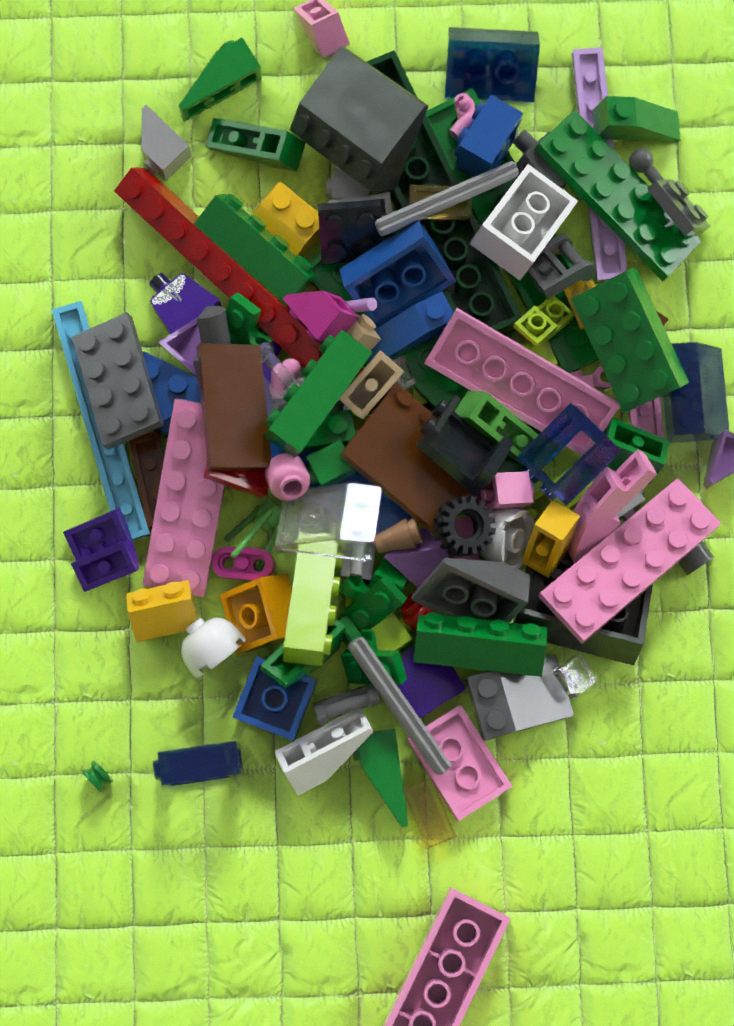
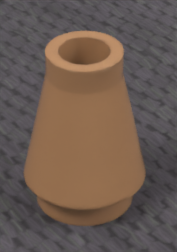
(399, 536)

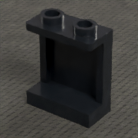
(461, 448)

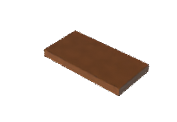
(233, 406)

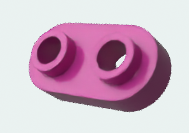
(244, 563)

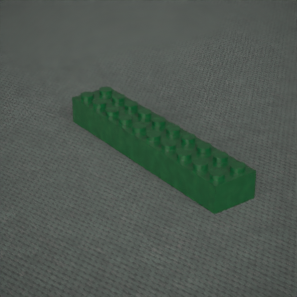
(479, 283)

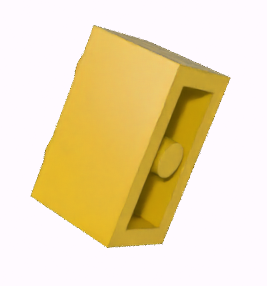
(550, 538)
(161, 610)

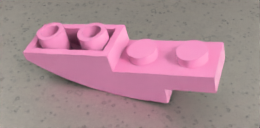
(605, 499)

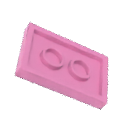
(473, 773)

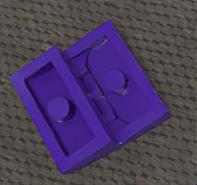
(102, 549)
(428, 684)

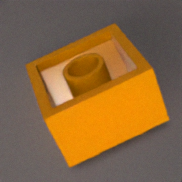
(259, 611)

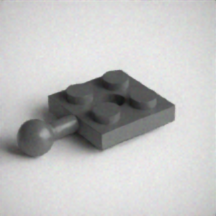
(670, 195)

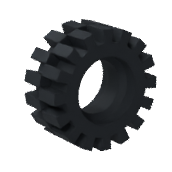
(481, 523)

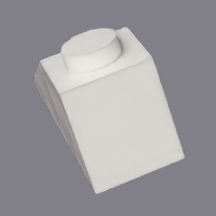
(320, 753)

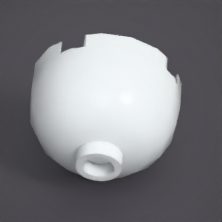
(511, 536)
(209, 644)

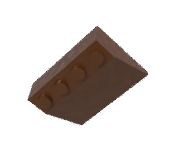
(388, 457)

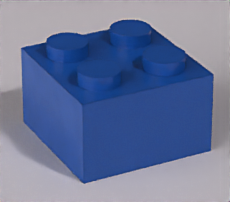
(488, 138)
(271, 705)

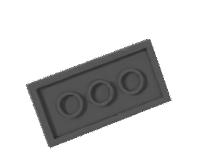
(117, 381)

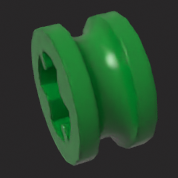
(97, 776)

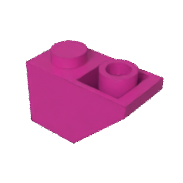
(320, 313)

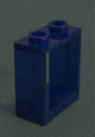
(553, 440)
(198, 764)

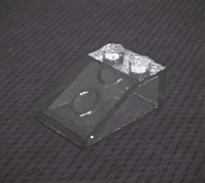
(331, 522)

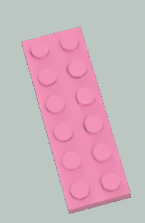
(516, 377)
(185, 507)
(629, 560)

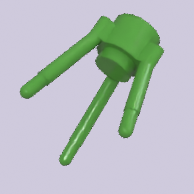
(265, 518)

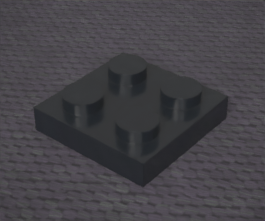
(348, 229)

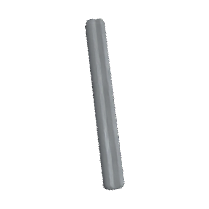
(446, 198)
(399, 705)

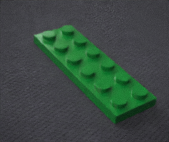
(615, 194)

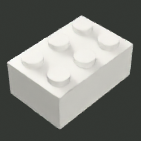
(523, 222)

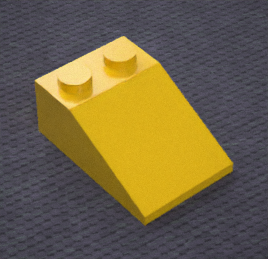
(290, 219)

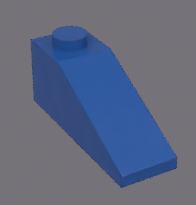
(413, 326)

